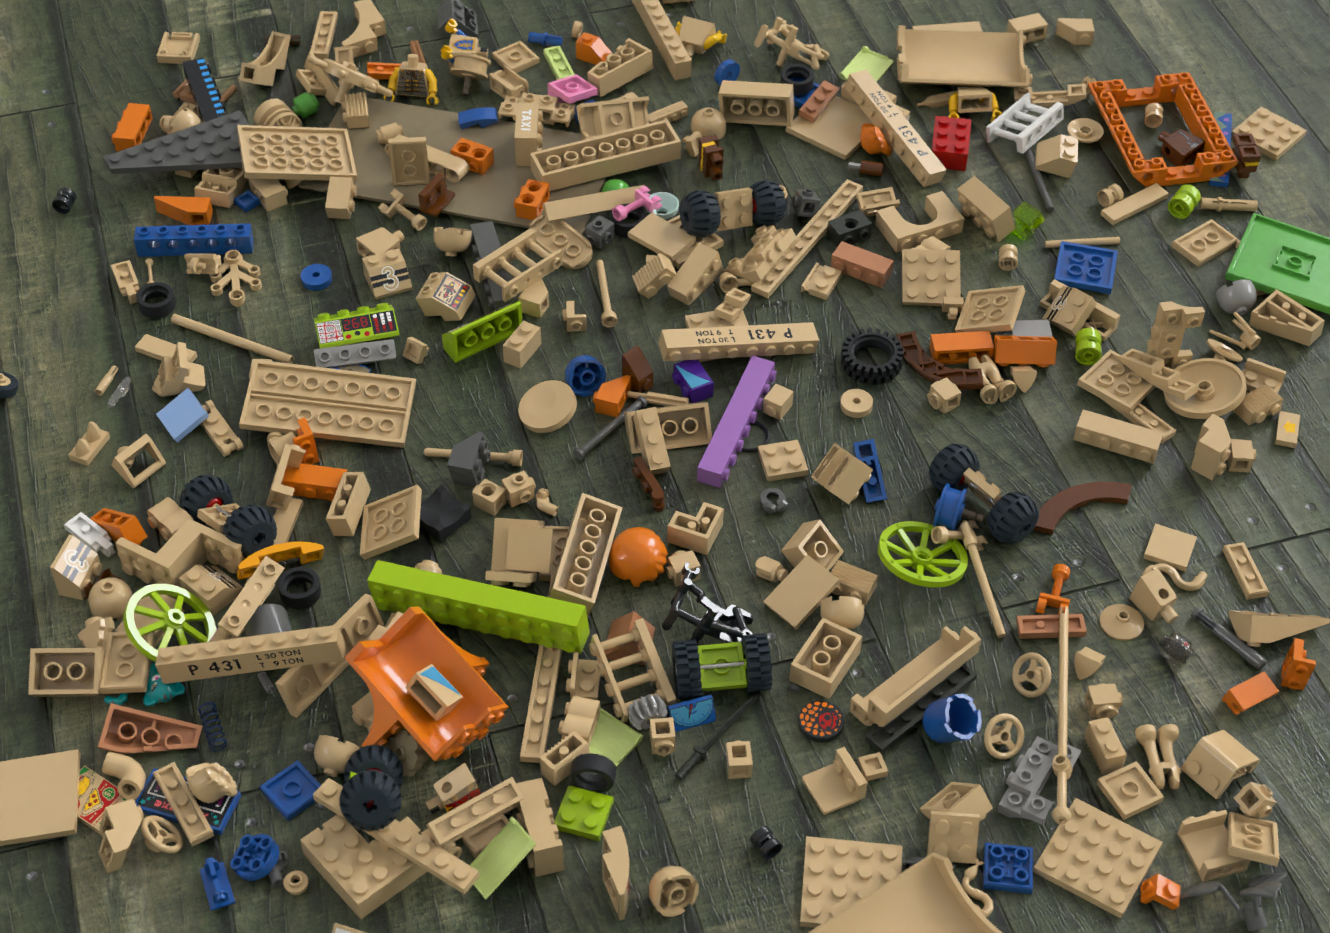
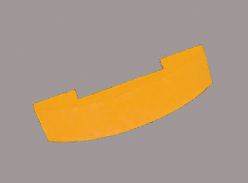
(280, 552)

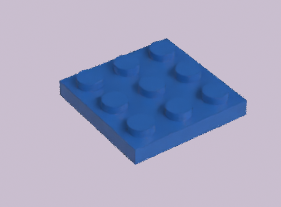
(1086, 267)

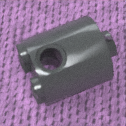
(268, 620)

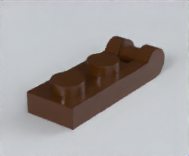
(649, 483)

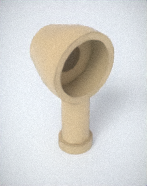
(729, 281)

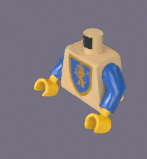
(460, 43)

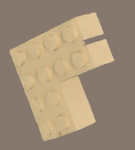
(356, 870)

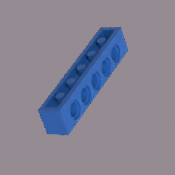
(193, 239)

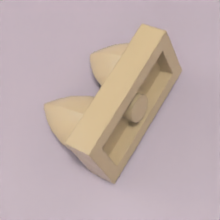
(89, 444)

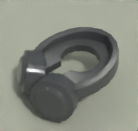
(767, 505)

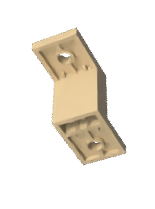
(188, 547)
(498, 573)

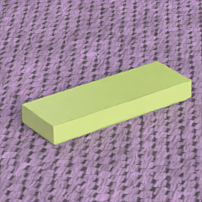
(558, 62)

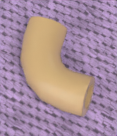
(127, 770)

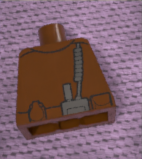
(1180, 147)

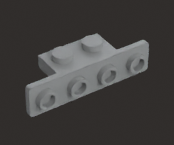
(355, 354)

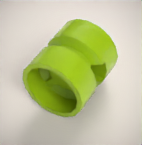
(1184, 201)
(1088, 346)

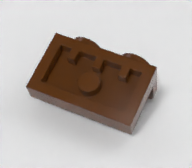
(435, 196)

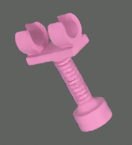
(642, 199)

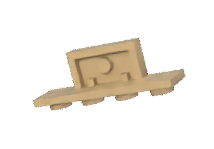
(317, 81)

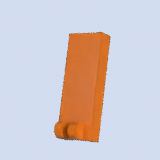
(381, 70)

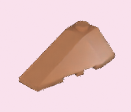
(139, 731)

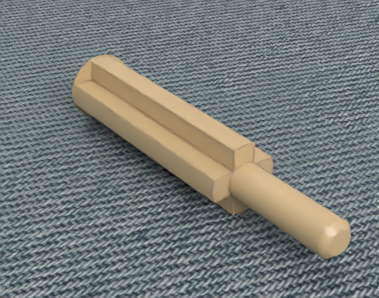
(660, 399)

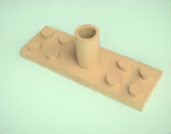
(305, 683)

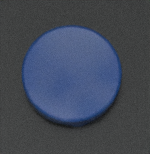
(255, 857)

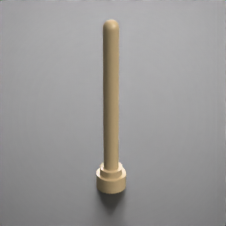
(608, 318)
(513, 457)

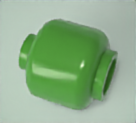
(305, 105)

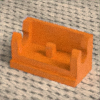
(1250, 693)

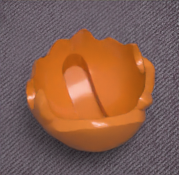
(637, 555)

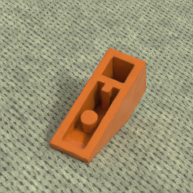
(120, 525)

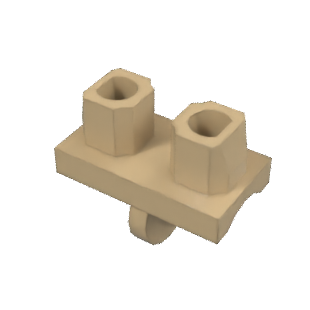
(203, 263)

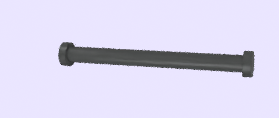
(580, 453)

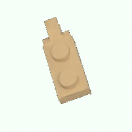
(126, 280)

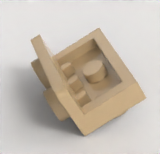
(876, 200)

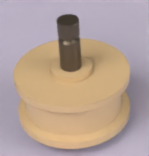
(469, 67)

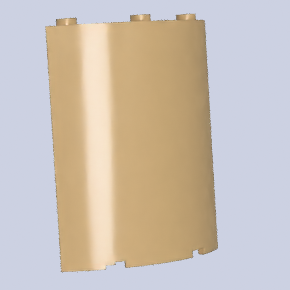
(962, 58)
(915, 901)

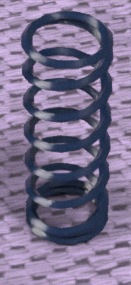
(208, 713)

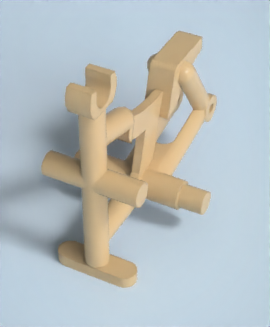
(791, 45)

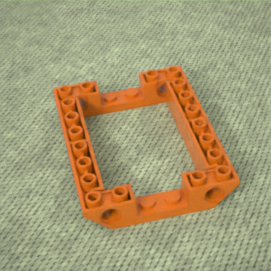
(1178, 88)

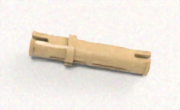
(1228, 204)

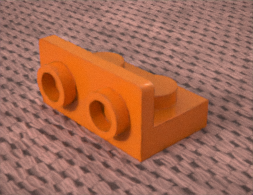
(307, 442)
(1296, 668)

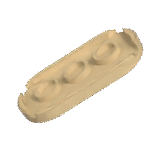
(559, 235)

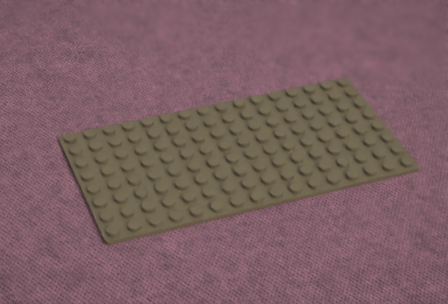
(476, 195)

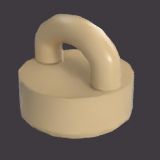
(165, 122)

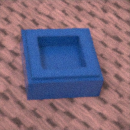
(247, 201)

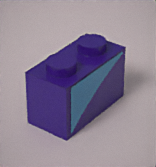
(693, 380)

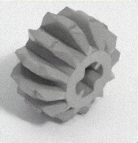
(645, 709)

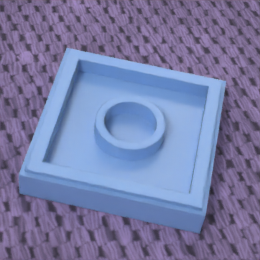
(182, 415)

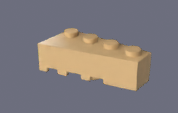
(539, 824)

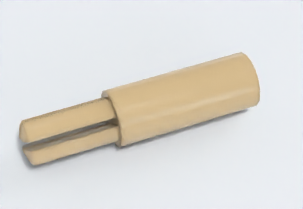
(105, 382)

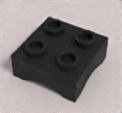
(443, 514)

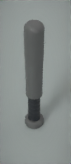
(1230, 639)

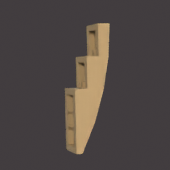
(1153, 371)

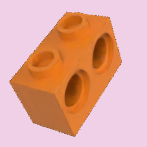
(476, 155)
(531, 198)

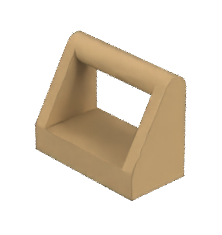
(120, 461)

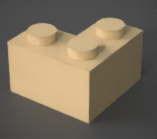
(696, 532)

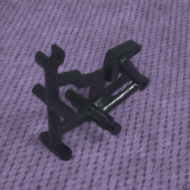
(708, 624)

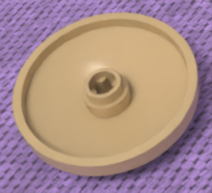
(1219, 388)

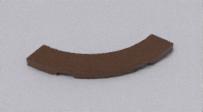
(934, 370)
(1079, 496)

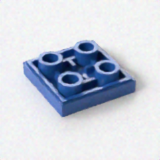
(1008, 868)

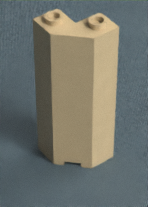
(916, 678)

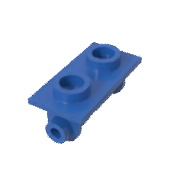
(216, 884)

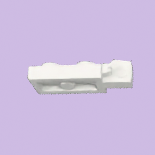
(90, 534)

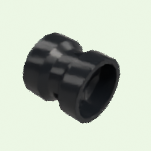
(64, 200)
(767, 844)

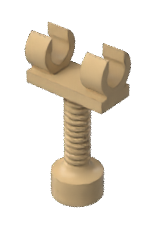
(418, 220)
(940, 534)

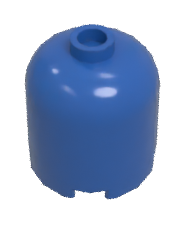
(952, 719)

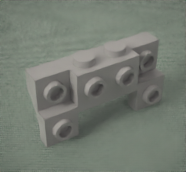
(1027, 782)

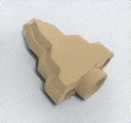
(96, 632)

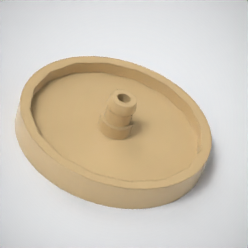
(547, 406)

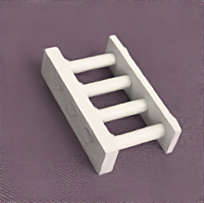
(1029, 134)

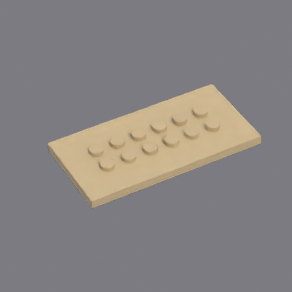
(333, 401)

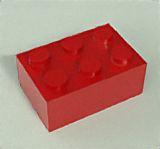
(951, 141)

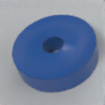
(727, 70)
(316, 277)

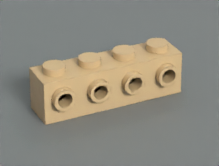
(1118, 436)

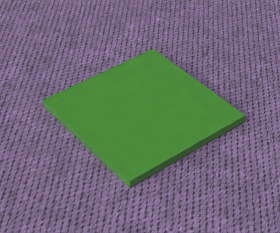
(1286, 260)

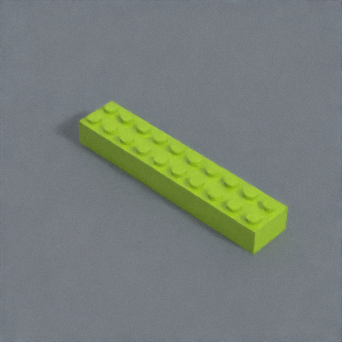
(480, 606)

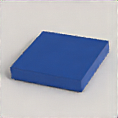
(291, 790)

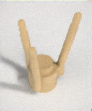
(1248, 337)

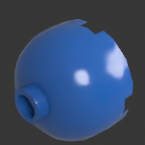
(584, 375)

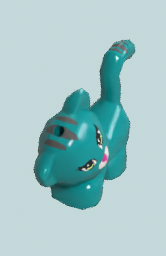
(156, 690)

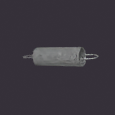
(265, 681)

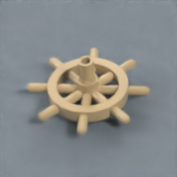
(348, 77)

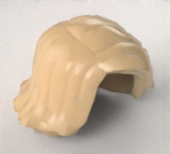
(210, 782)

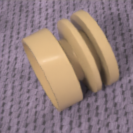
(275, 113)

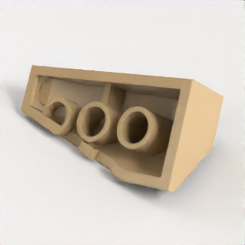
(1271, 627)

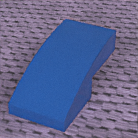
(483, 116)

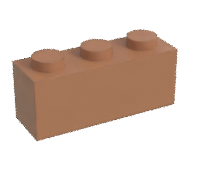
(862, 264)

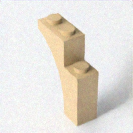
(370, 27)
(273, 57)

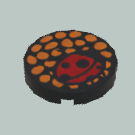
(821, 721)

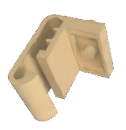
(1218, 761)

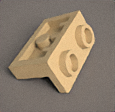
(1259, 374)
(584, 678)

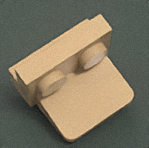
(178, 374)

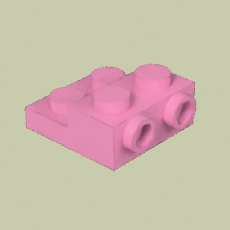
(571, 89)

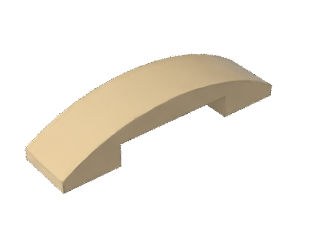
(1047, 99)

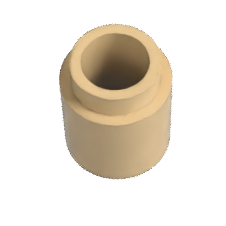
(387, 132)

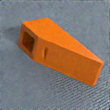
(185, 209)

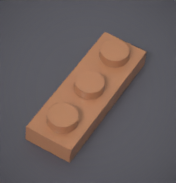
(818, 101)
(1049, 626)

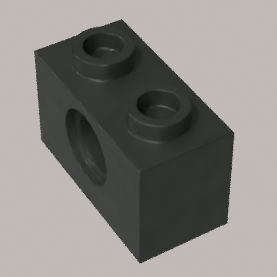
(849, 228)

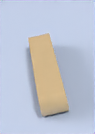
(444, 163)

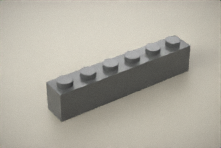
(485, 242)

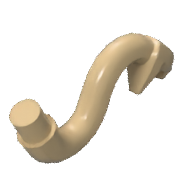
(1194, 585)

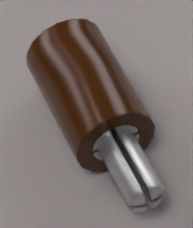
(868, 167)

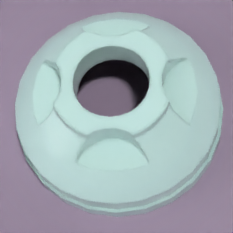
(669, 204)

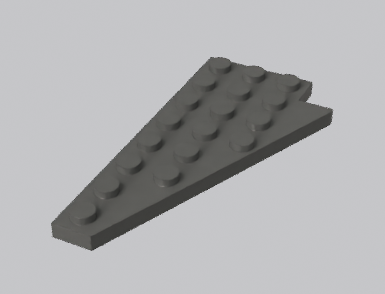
(194, 148)

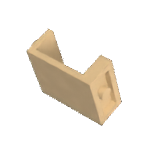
(1207, 846)

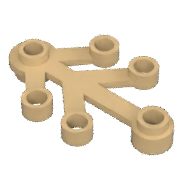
(233, 260)

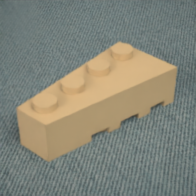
(621, 67)

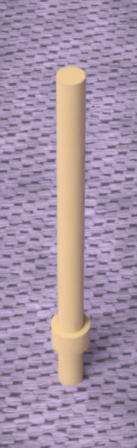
(971, 545)

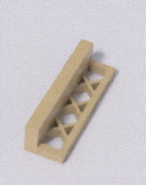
(1100, 316)

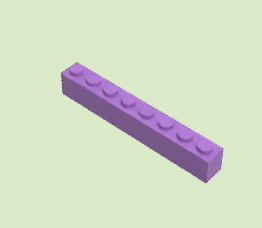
(736, 422)

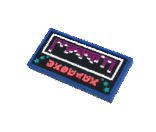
(154, 803)

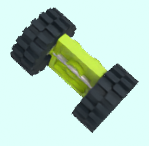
(722, 666)

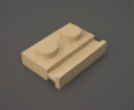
(821, 281)

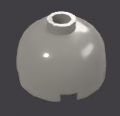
(1238, 297)

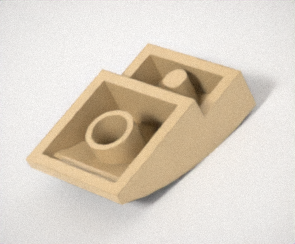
(221, 185)
(616, 869)

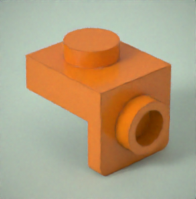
(1160, 890)

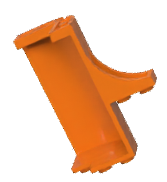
(393, 661)

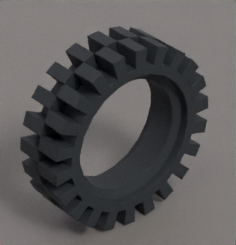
(869, 372)

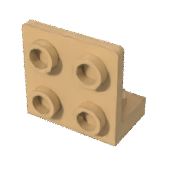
(836, 783)

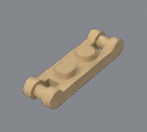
(220, 431)

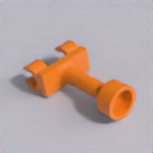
(1059, 573)

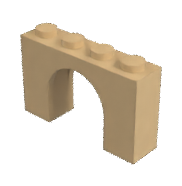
(905, 235)

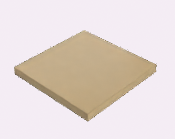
(835, 129)
(39, 797)

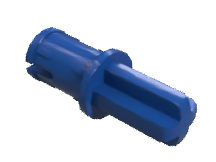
(545, 39)

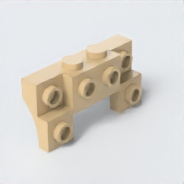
(551, 109)
(767, 249)
(1169, 332)

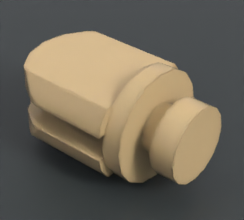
(770, 569)

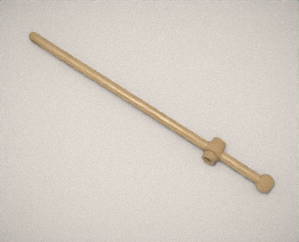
(1061, 764)

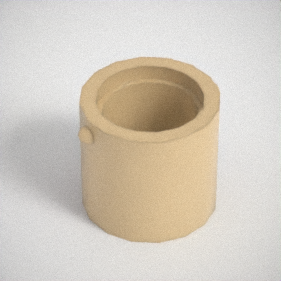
(276, 445)

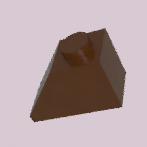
(638, 368)

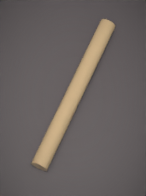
(1088, 241)

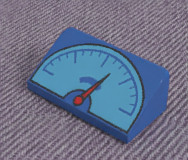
(692, 713)

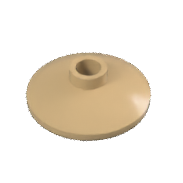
(1085, 130)
(1224, 351)
(1121, 629)

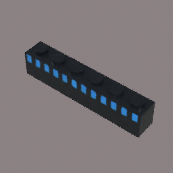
(203, 89)

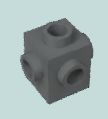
(805, 202)
(599, 232)

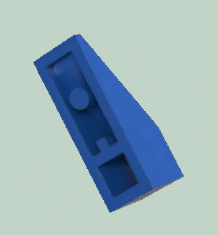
(874, 488)

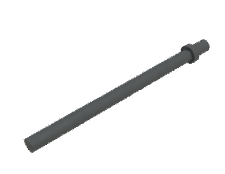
(1039, 181)

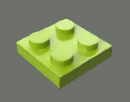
(583, 813)

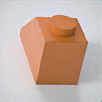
(591, 49)
(612, 396)

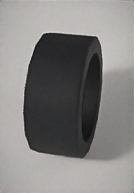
(798, 71)
(622, 228)
(154, 290)
(294, 575)
(593, 763)

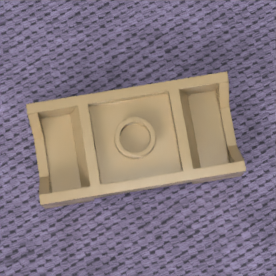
(611, 116)

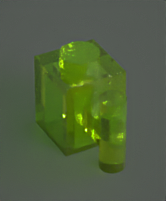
(1026, 218)

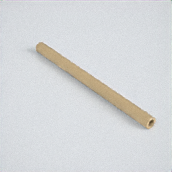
(232, 339)

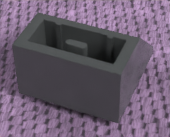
(465, 17)
(468, 460)

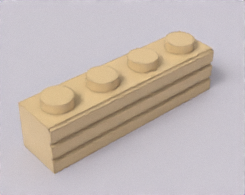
(670, 112)

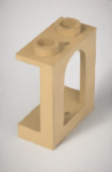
(280, 494)

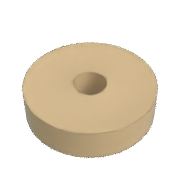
(853, 396)

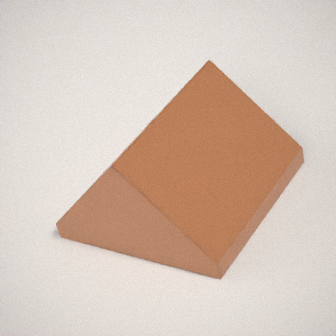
(623, 626)

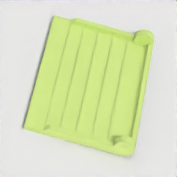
(867, 60)
(613, 738)
(501, 856)

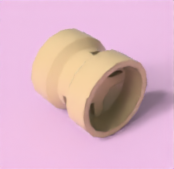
(1153, 115)
(1110, 195)
(1008, 257)

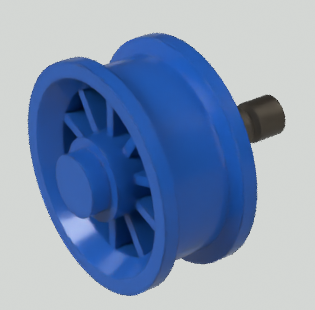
(951, 509)

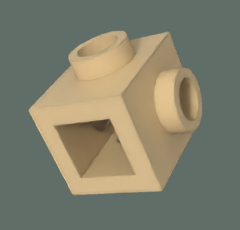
(518, 488)
(1255, 800)

